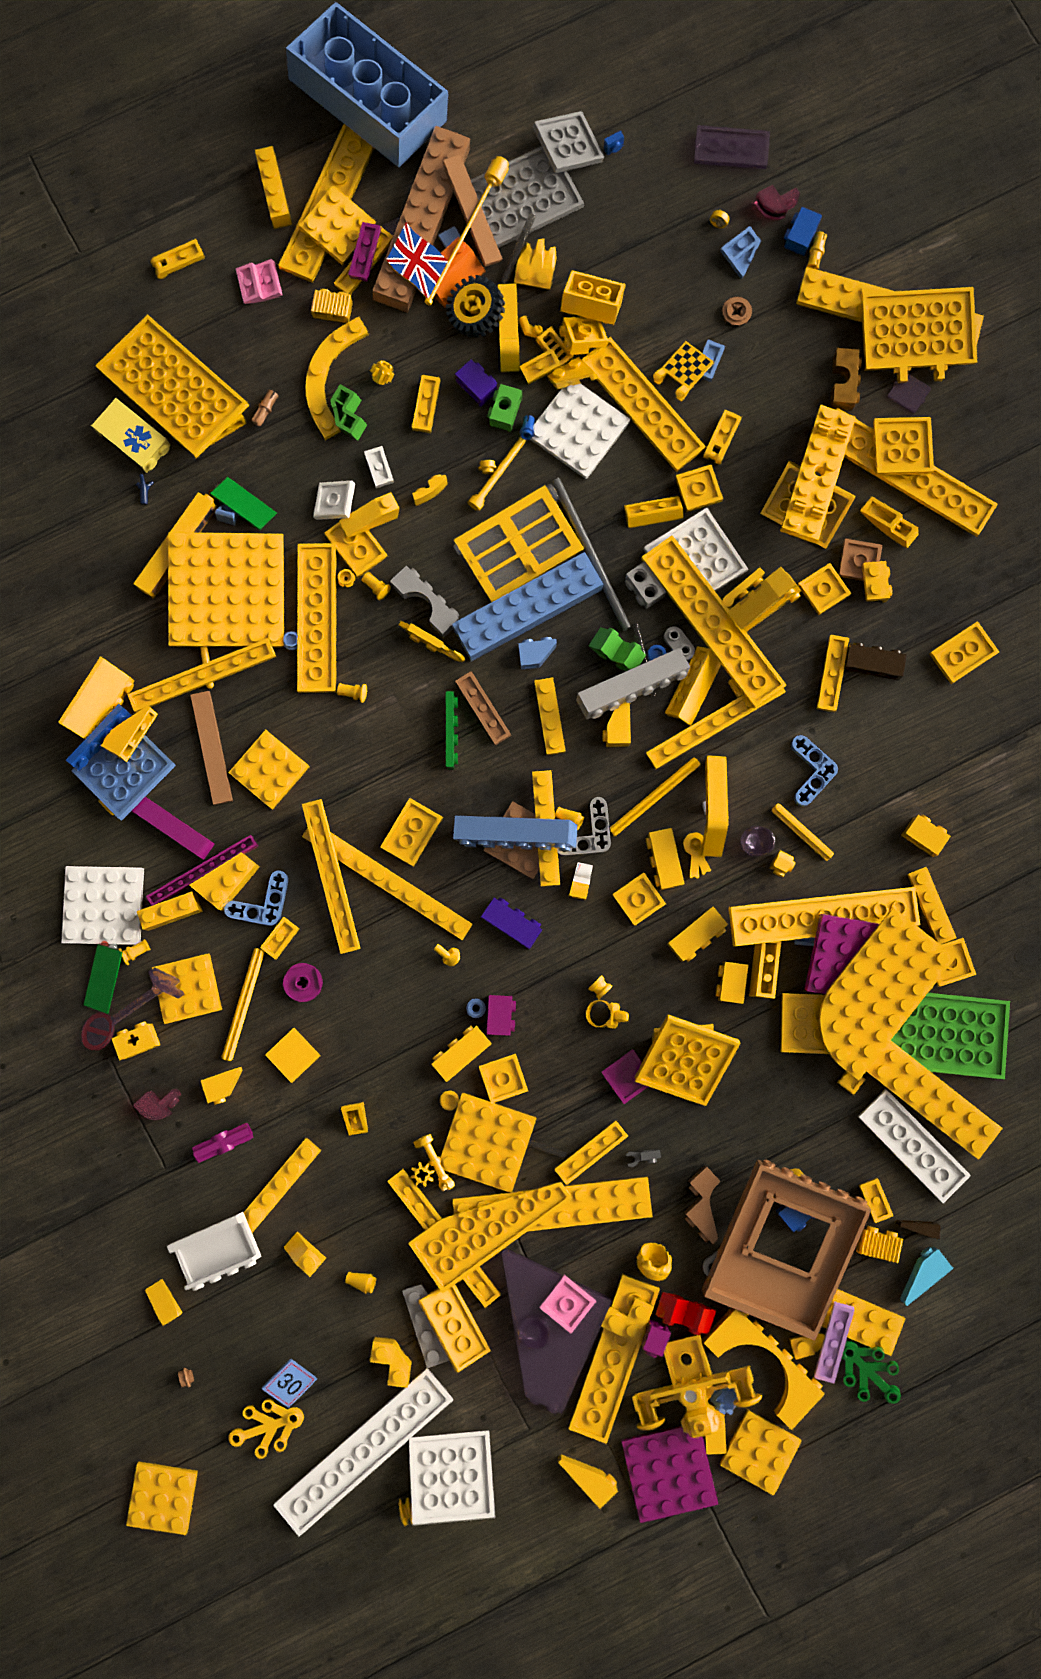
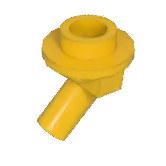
(450, 957)

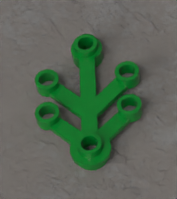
(868, 1369)

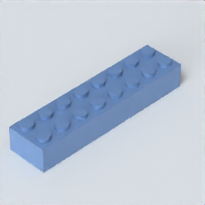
(527, 606)

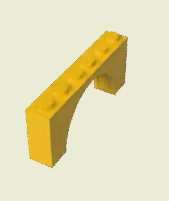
(799, 1392)

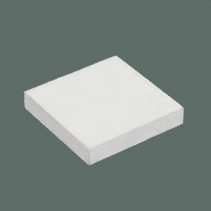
(334, 500)

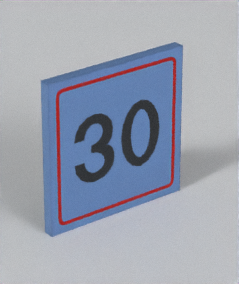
(289, 1383)

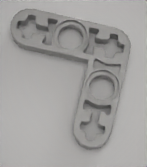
(593, 840)

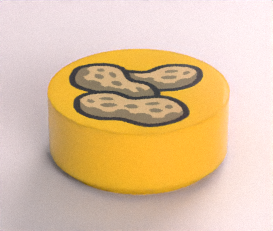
(719, 219)

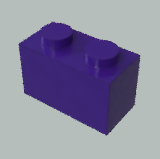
(476, 382)

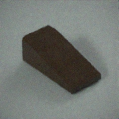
(926, 1228)

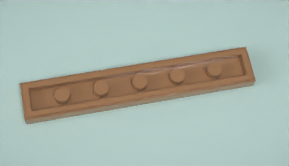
(468, 201)
(211, 748)

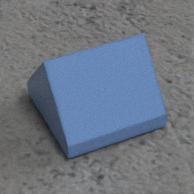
(226, 515)

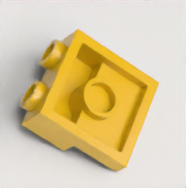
(582, 334)

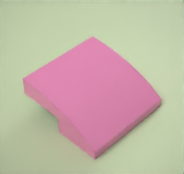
(259, 282)

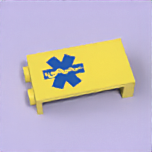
(131, 435)

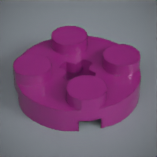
(294, 976)

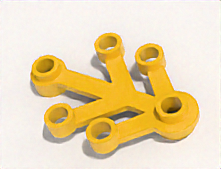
(269, 1426)

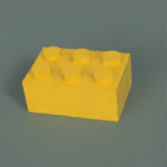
(592, 297)

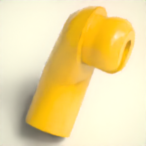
(528, 330)

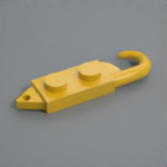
(431, 642)

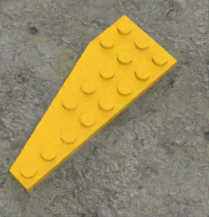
(470, 1238)

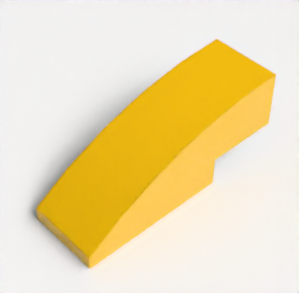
(890, 522)

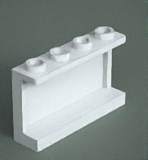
(216, 1251)

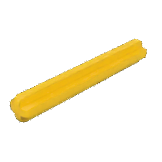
(802, 832)

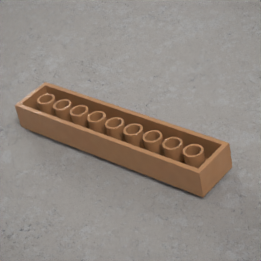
(422, 212)

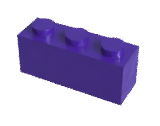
(512, 922)

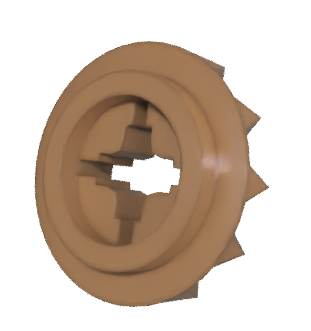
(737, 303)

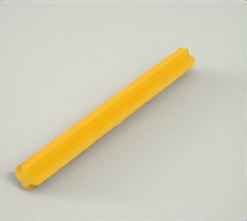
(653, 797)
(243, 1004)

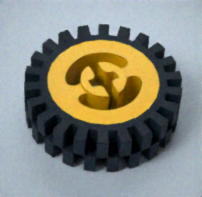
(468, 299)

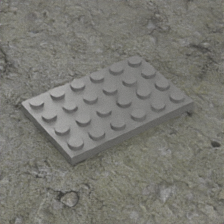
(527, 189)

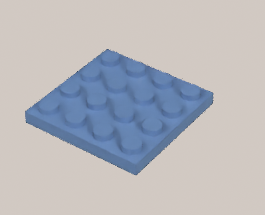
(124, 783)

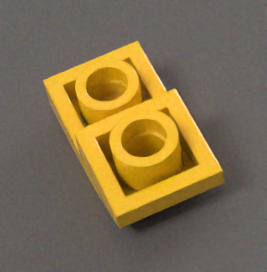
(436, 485)

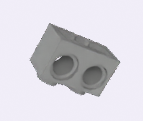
(649, 583)

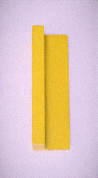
(694, 686)

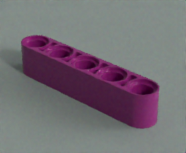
(173, 827)

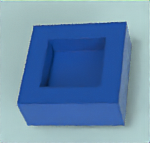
(613, 143)

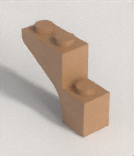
(700, 1211)

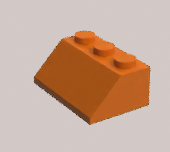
(463, 265)

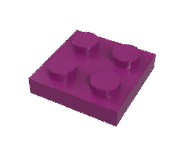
(621, 1076)

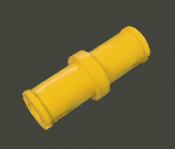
(817, 250)

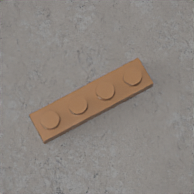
(483, 708)

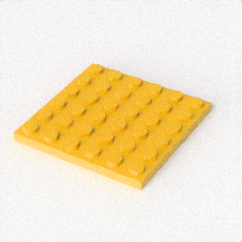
(225, 589)

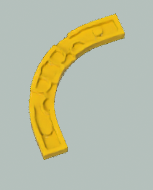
(318, 371)

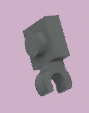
(649, 1156)

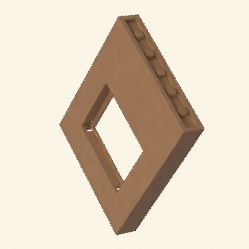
(771, 1287)

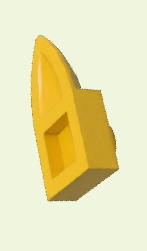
(805, 1346)

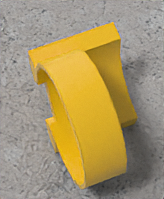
(616, 1014)

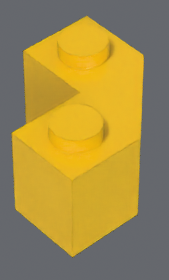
(388, 1352)

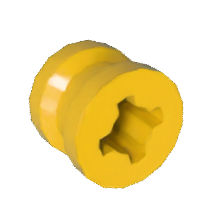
(600, 987)

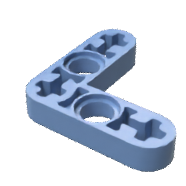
(818, 766)
(262, 911)

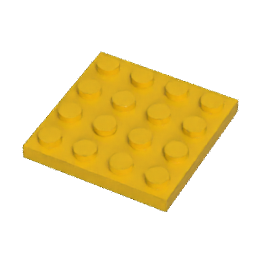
(687, 1060)
(487, 1142)

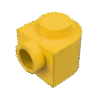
(782, 863)

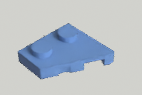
(741, 250)

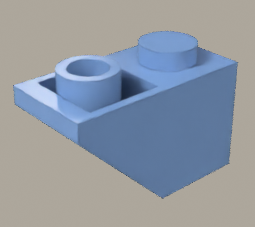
(535, 653)

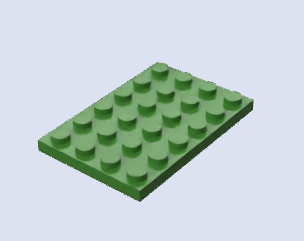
(958, 1035)

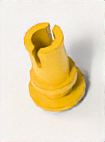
(378, 587)
(353, 691)
(134, 951)

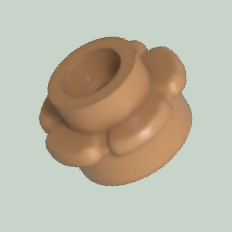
(185, 1377)

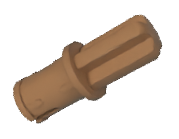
(264, 408)

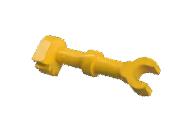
(445, 1181)

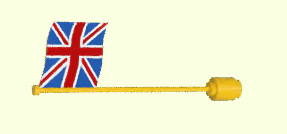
(421, 261)

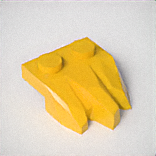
(536, 266)

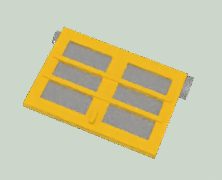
(519, 543)

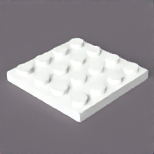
(579, 428)
(707, 549)
(102, 905)
(451, 1478)

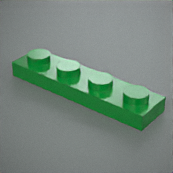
(451, 738)

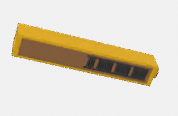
(191, 521)

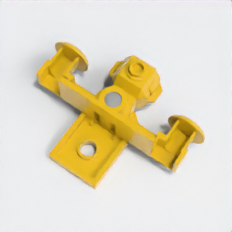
(693, 1388)

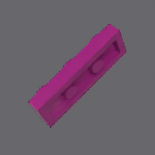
(364, 251)

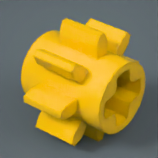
(382, 372)
(425, 1169)

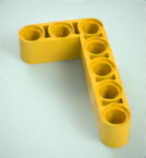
(509, 329)
(716, 806)

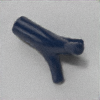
(144, 490)

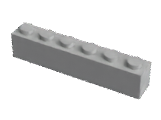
(633, 683)

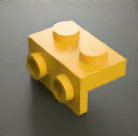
(876, 581)

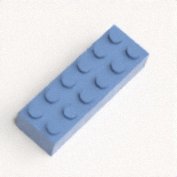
(515, 832)

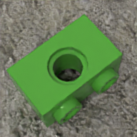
(505, 396)

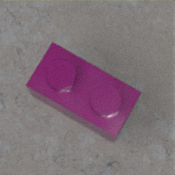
(499, 1015)
(655, 1338)

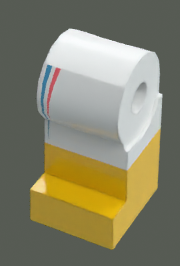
(581, 881)

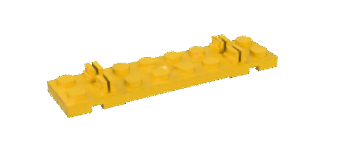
(812, 492)

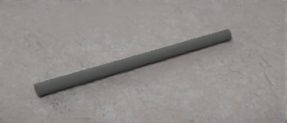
(591, 554)

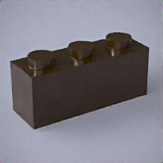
(875, 661)

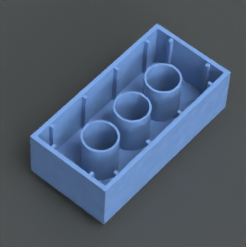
(367, 84)

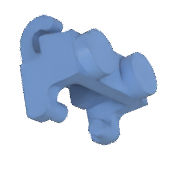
(723, 1400)

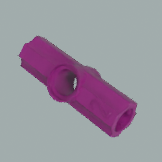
(222, 1142)

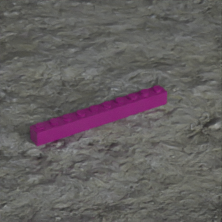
(183, 881)

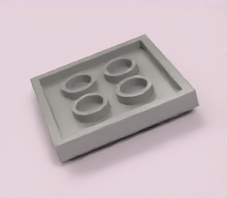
(568, 142)

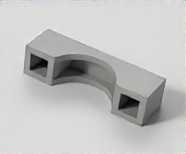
(409, 585)

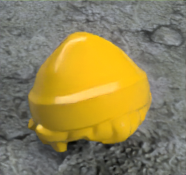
(654, 1261)

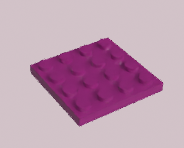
(833, 948)
(668, 1473)

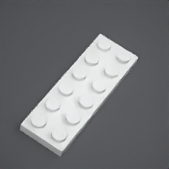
(914, 1146)

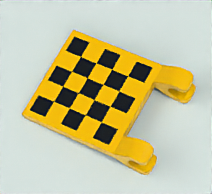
(685, 367)

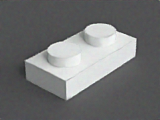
(379, 467)

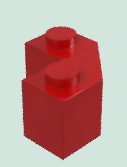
(691, 1314)

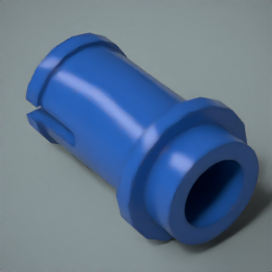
(527, 429)

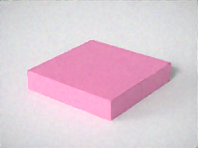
(567, 1304)

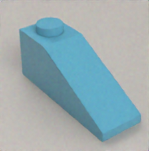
(926, 1272)

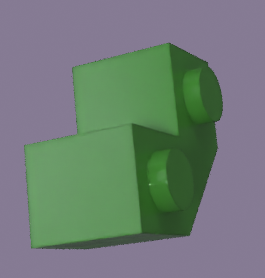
(344, 406)
(611, 646)

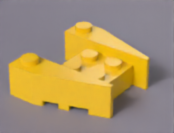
(765, 600)

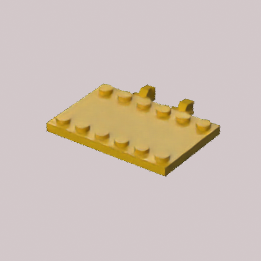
(919, 330)

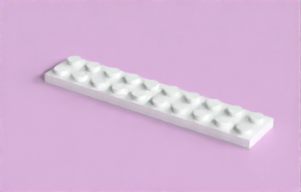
(363, 1452)

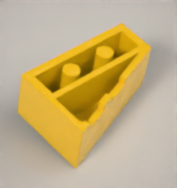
(226, 880)

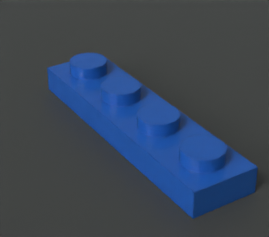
(93, 742)

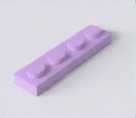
(834, 1342)

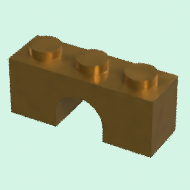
(846, 363)

